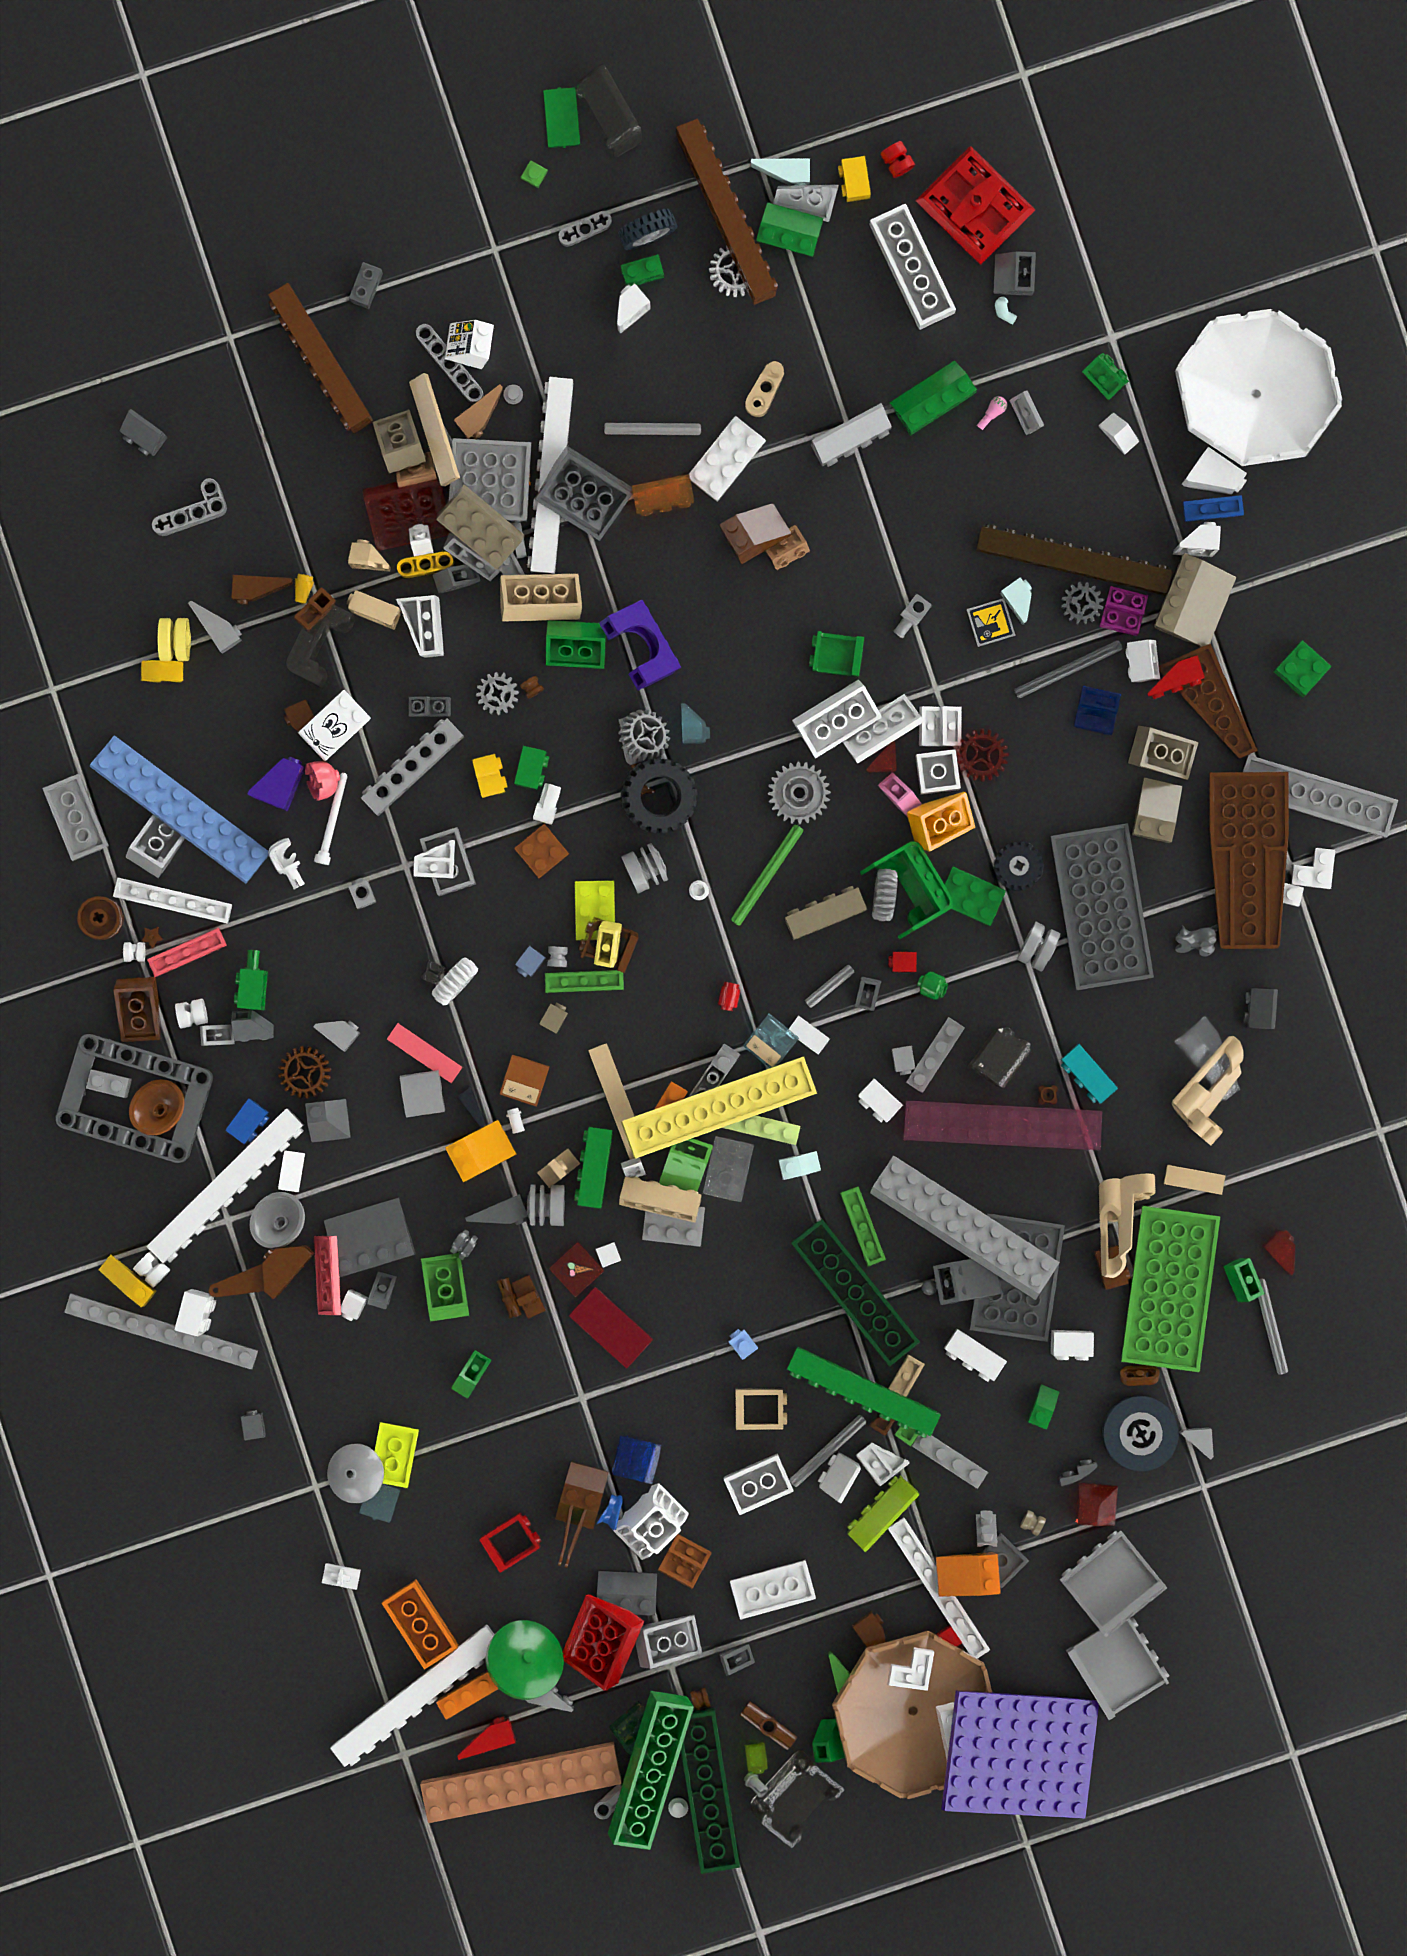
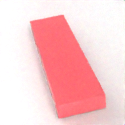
(187, 952)
(424, 1052)

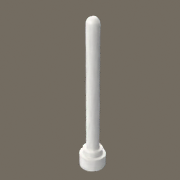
(323, 855)

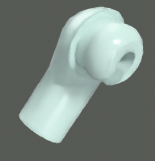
(1002, 310)

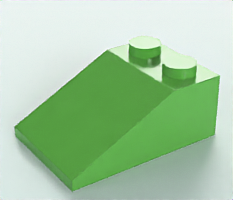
(445, 1287)

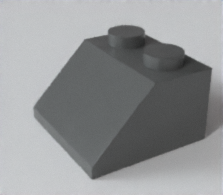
(142, 433)
(1261, 1008)

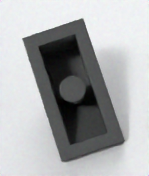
(455, 578)

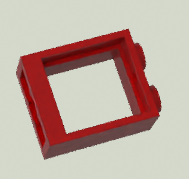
(493, 1552)

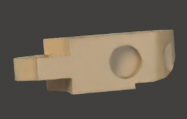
(771, 375)

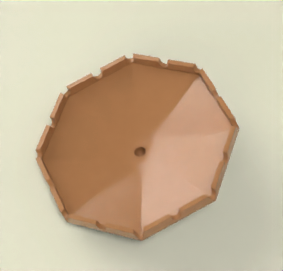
(894, 1730)

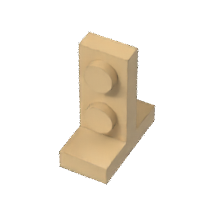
(558, 1168)

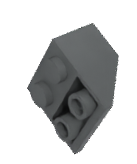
(1014, 273)

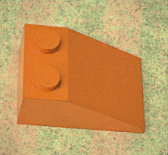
(968, 1574)

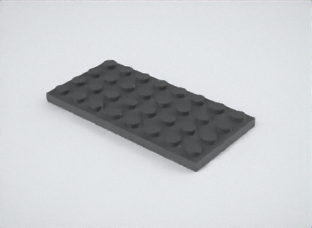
(1102, 906)

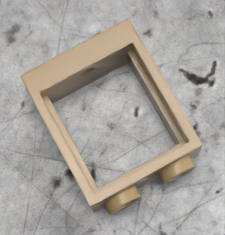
(374, 609)
(782, 1417)

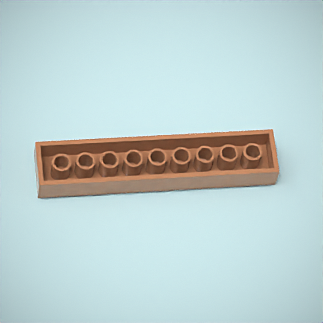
(521, 1782)

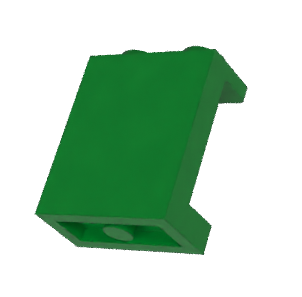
(837, 654)

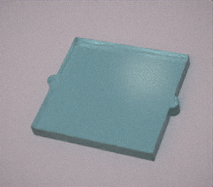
(382, 1504)

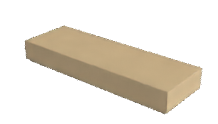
(1194, 1179)
(906, 1375)

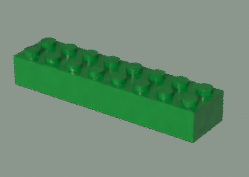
(863, 1391)
(650, 1770)

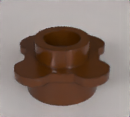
(1043, 1091)

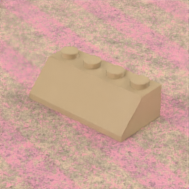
(540, 597)

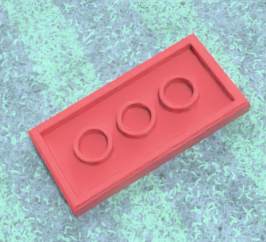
(327, 1275)

